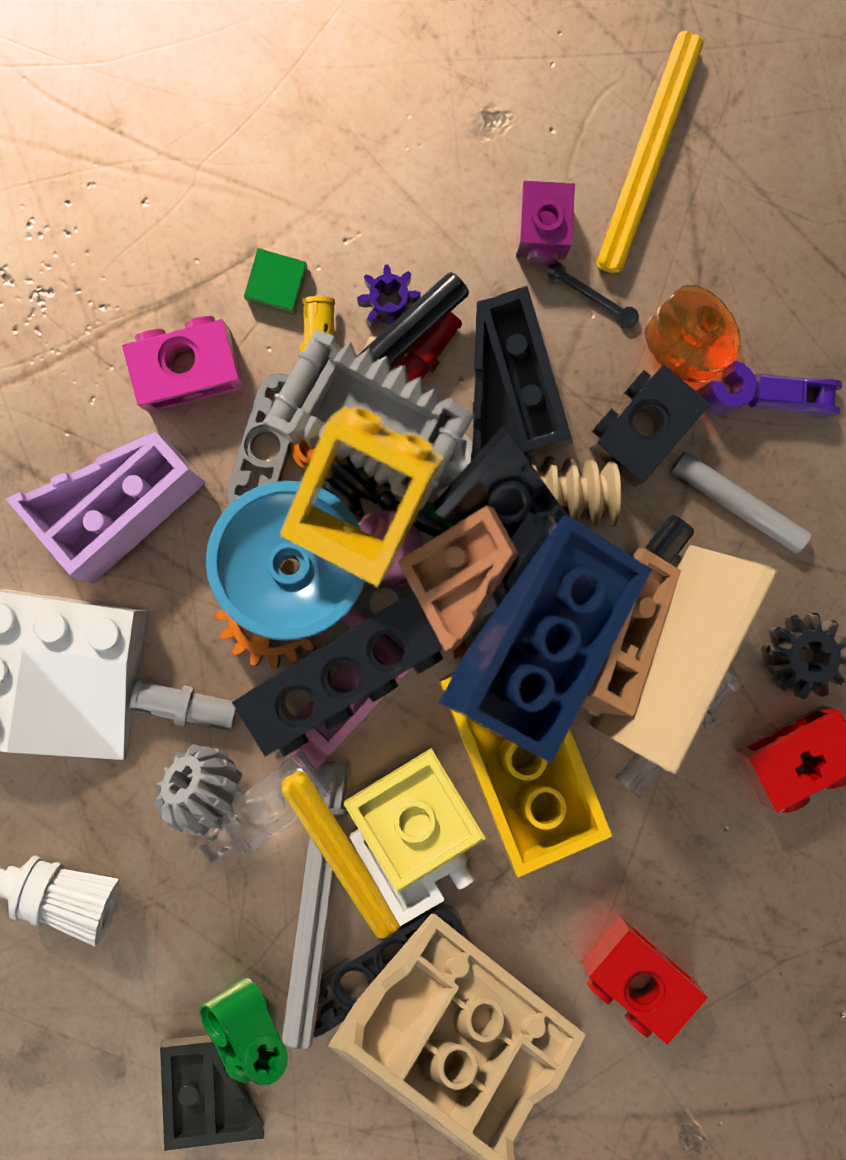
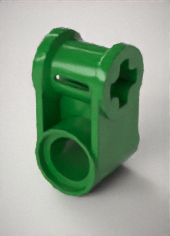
(243, 1033)

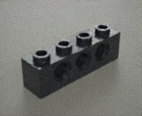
(265, 706)

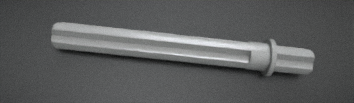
(313, 924)

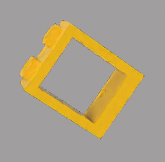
(337, 539)

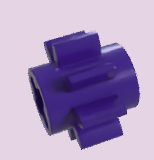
(388, 284)

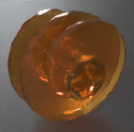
(693, 334)

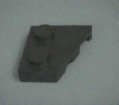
(201, 1099)

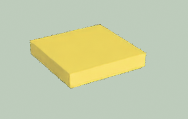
(414, 820)

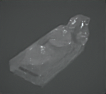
(261, 810)

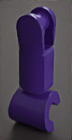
(770, 392)

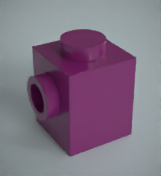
(545, 221)

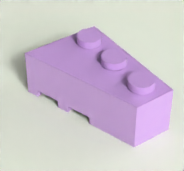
(108, 506)

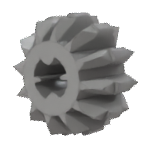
(198, 790)

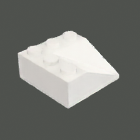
(67, 675)

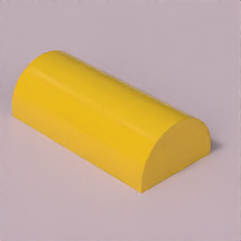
(536, 805)

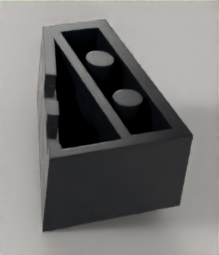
(515, 377)

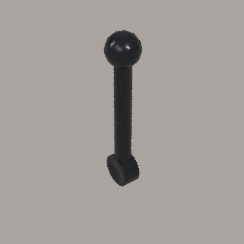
(626, 317)
(388, 502)

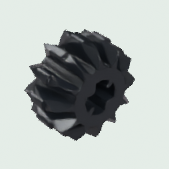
(802, 674)

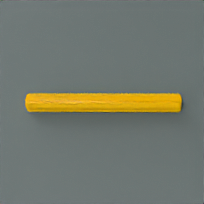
(649, 152)

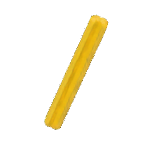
(339, 853)

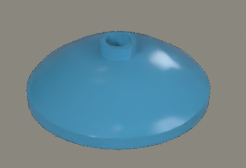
(247, 561)

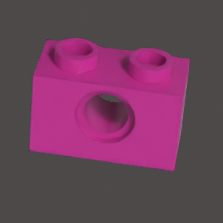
(152, 358)

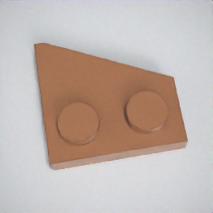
(460, 573)

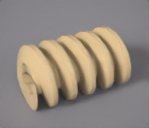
(584, 489)

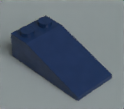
(548, 639)

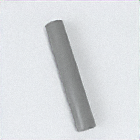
(740, 502)

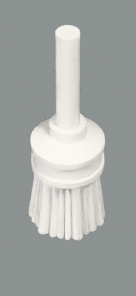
(60, 898)

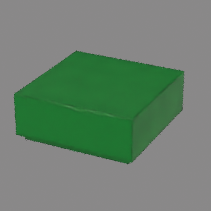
(275, 281)

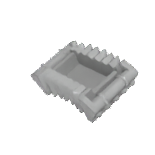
(336, 378)

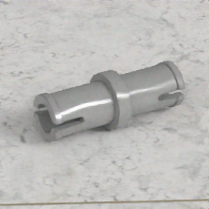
(183, 706)

